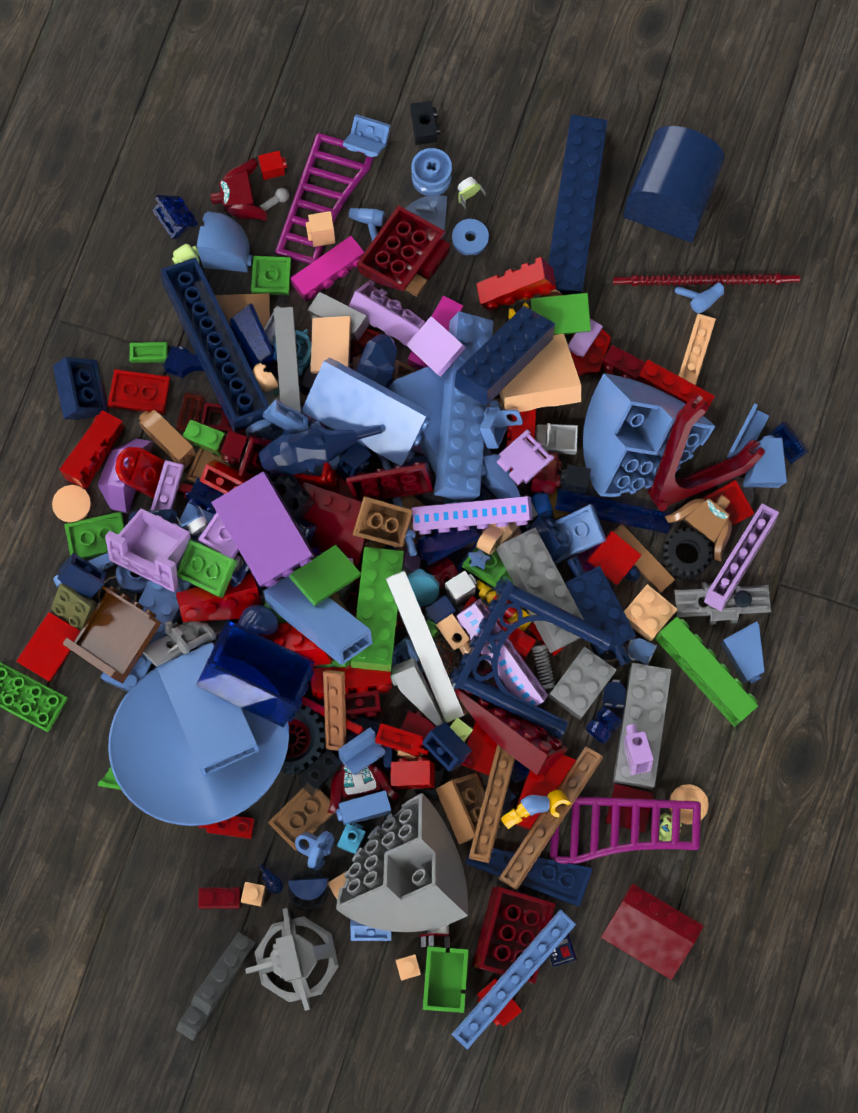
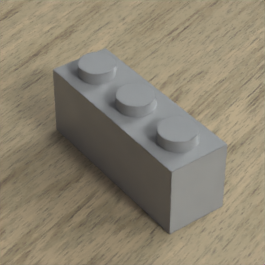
(326, 306)

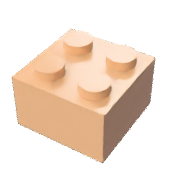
(649, 613)

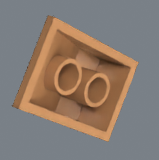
(382, 522)

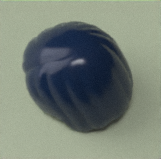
(259, 620)

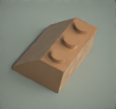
(462, 803)

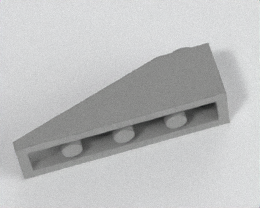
(415, 688)

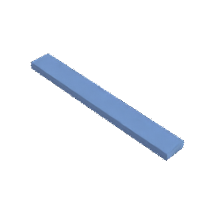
(513, 979)

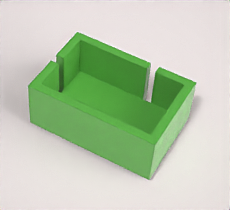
(444, 979)

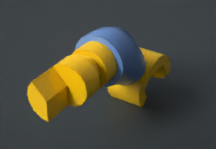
(535, 804)

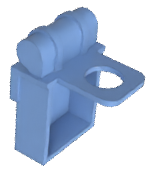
(495, 424)

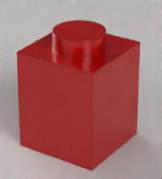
(272, 165)

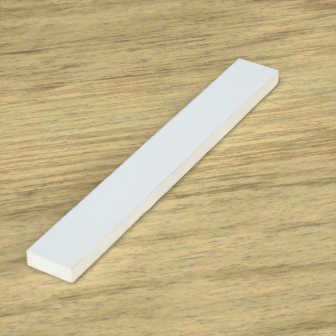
(424, 646)

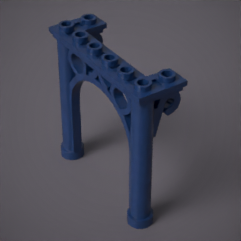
(545, 612)

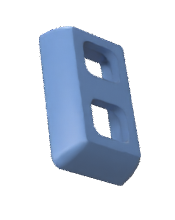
(406, 649)

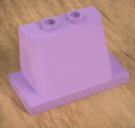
(149, 548)

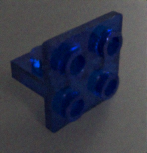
(173, 215)
(203, 495)

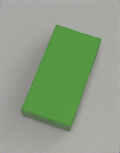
(148, 352)

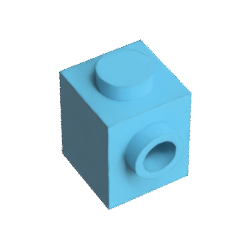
(351, 838)

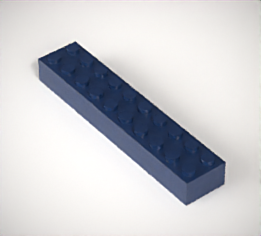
(576, 202)
(214, 344)

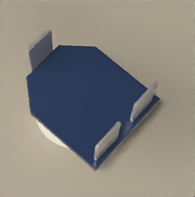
(614, 695)

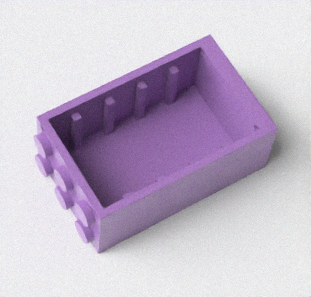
(263, 530)

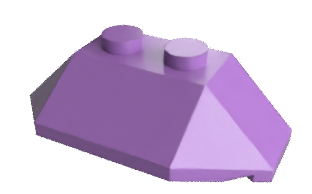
(116, 493)

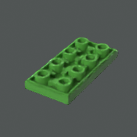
(29, 698)

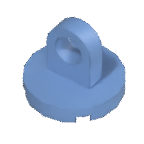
(318, 848)

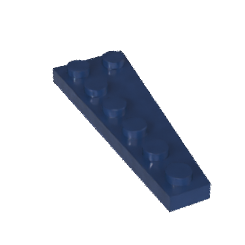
(546, 876)

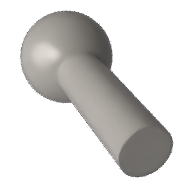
(281, 195)

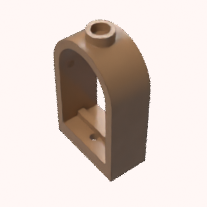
(167, 438)

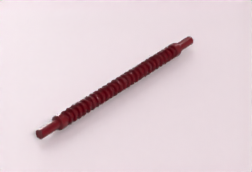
(777, 279)

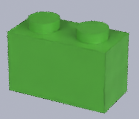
(204, 437)

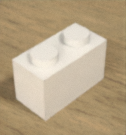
(460, 588)

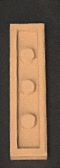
(696, 348)

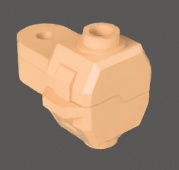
(495, 536)

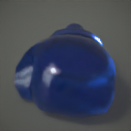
(272, 882)

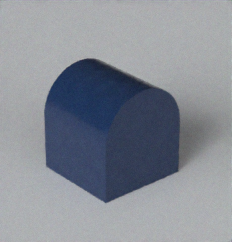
(675, 182)

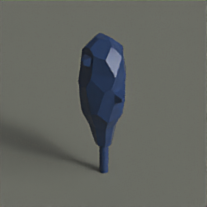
(378, 360)
(309, 449)

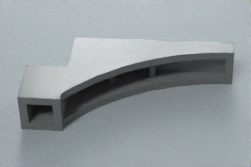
(214, 986)

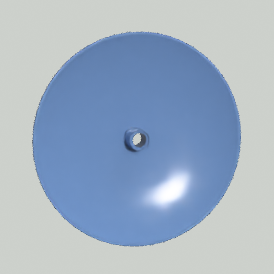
(160, 770)

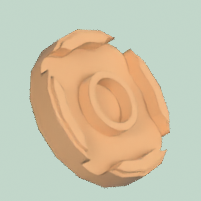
(71, 504)
(690, 793)

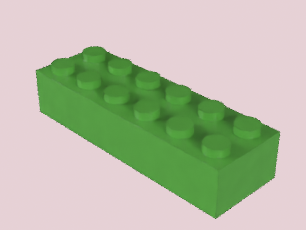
(377, 607)
(706, 671)

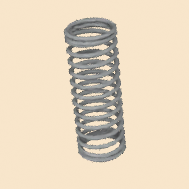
(542, 649)

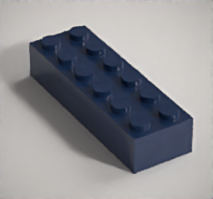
(504, 355)

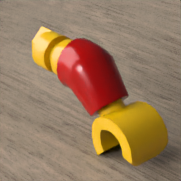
(511, 614)

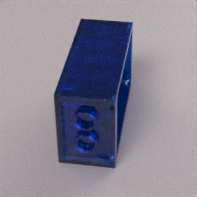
(256, 674)

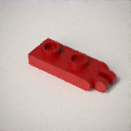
(400, 740)
(234, 826)

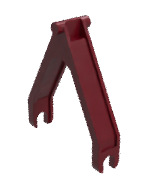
(669, 489)

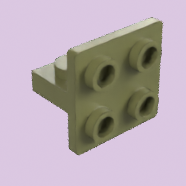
(73, 606)

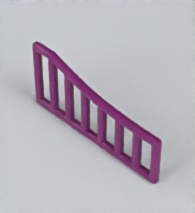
(303, 185)
(596, 802)

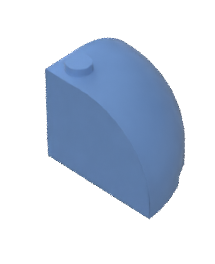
(223, 244)

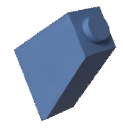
(770, 469)
(745, 653)
(364, 808)

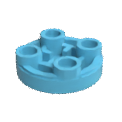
(424, 587)

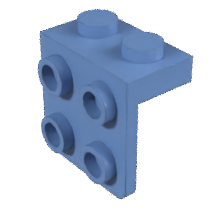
(367, 136)

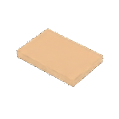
(330, 340)

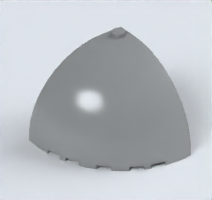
(406, 874)

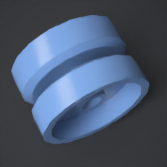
(431, 172)

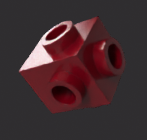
(442, 571)

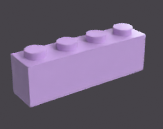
(386, 313)

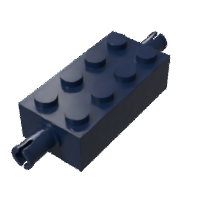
(600, 607)

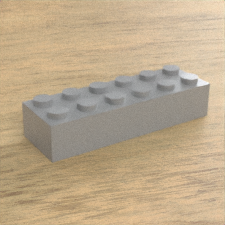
(536, 573)
(646, 707)

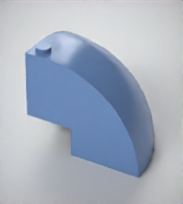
(629, 432)

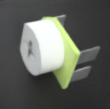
(467, 189)

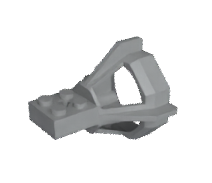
(295, 959)

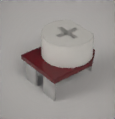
(441, 932)

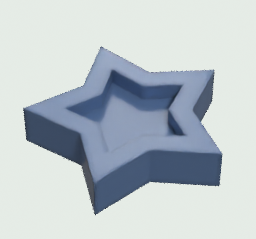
(478, 559)

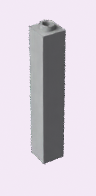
(287, 357)

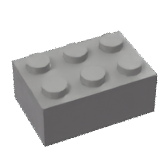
(582, 683)

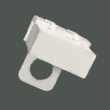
(557, 438)

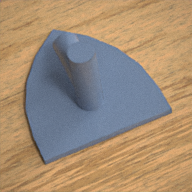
(430, 209)

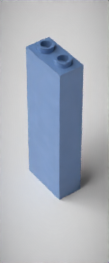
(325, 624)

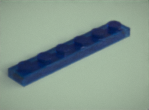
(614, 511)

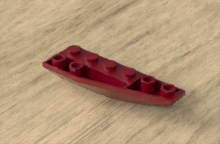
(514, 734)

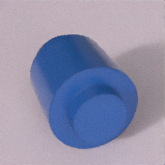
(542, 504)

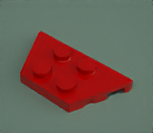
(594, 357)

